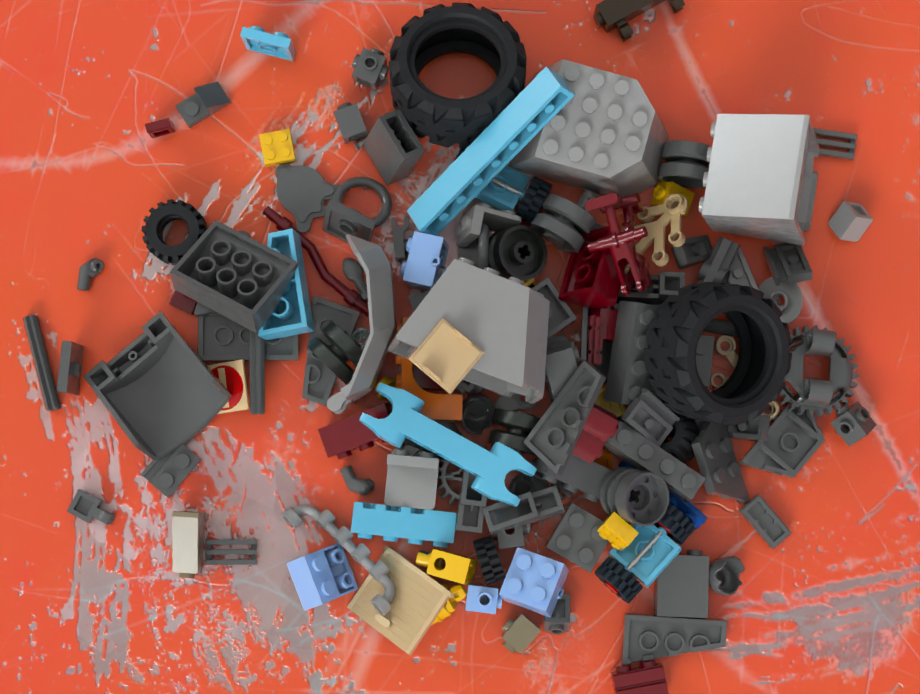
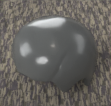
(477, 413)
(525, 483)
(725, 575)

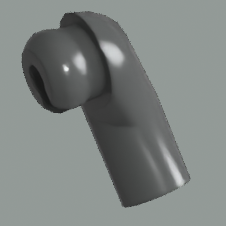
(88, 271)
(356, 484)

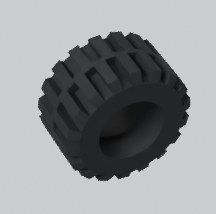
(160, 218)

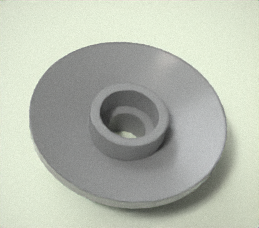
(792, 295)

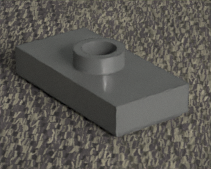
(765, 521)

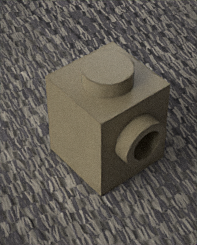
(519, 633)

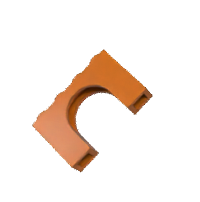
(437, 406)

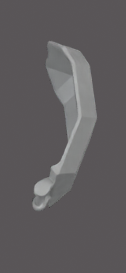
(381, 319)

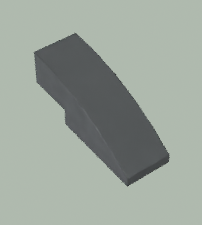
(470, 506)
(531, 508)

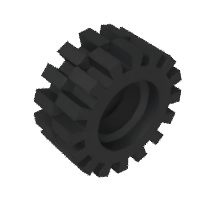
(488, 559)

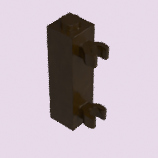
(616, 13)

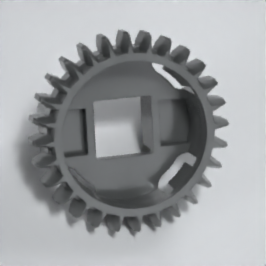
(817, 393)

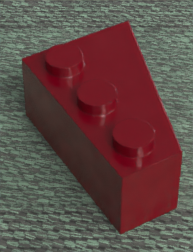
(351, 433)

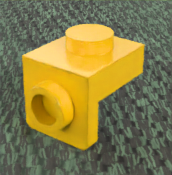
(665, 189)

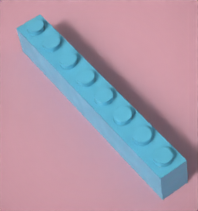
(490, 152)

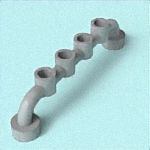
(359, 553)

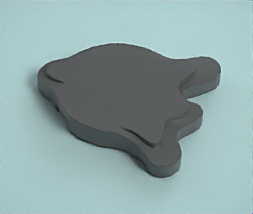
(303, 193)

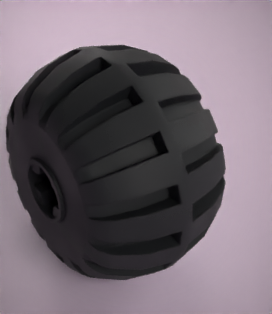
(683, 435)

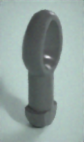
(353, 272)

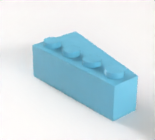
(403, 522)

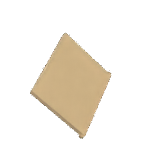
(414, 604)

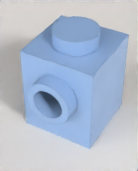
(483, 599)

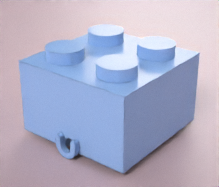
(425, 258)
(534, 582)

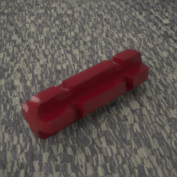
(595, 339)

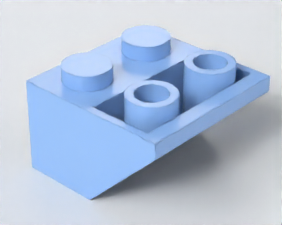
(322, 576)

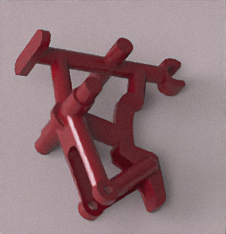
(622, 243)

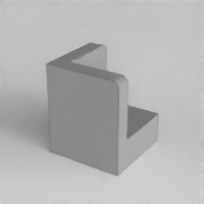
(850, 221)

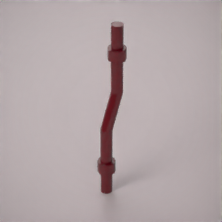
(350, 296)

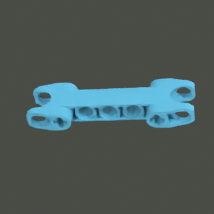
(487, 466)

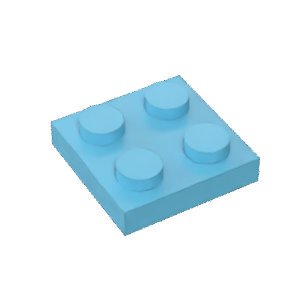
(274, 44)

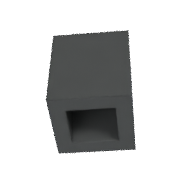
(350, 122)

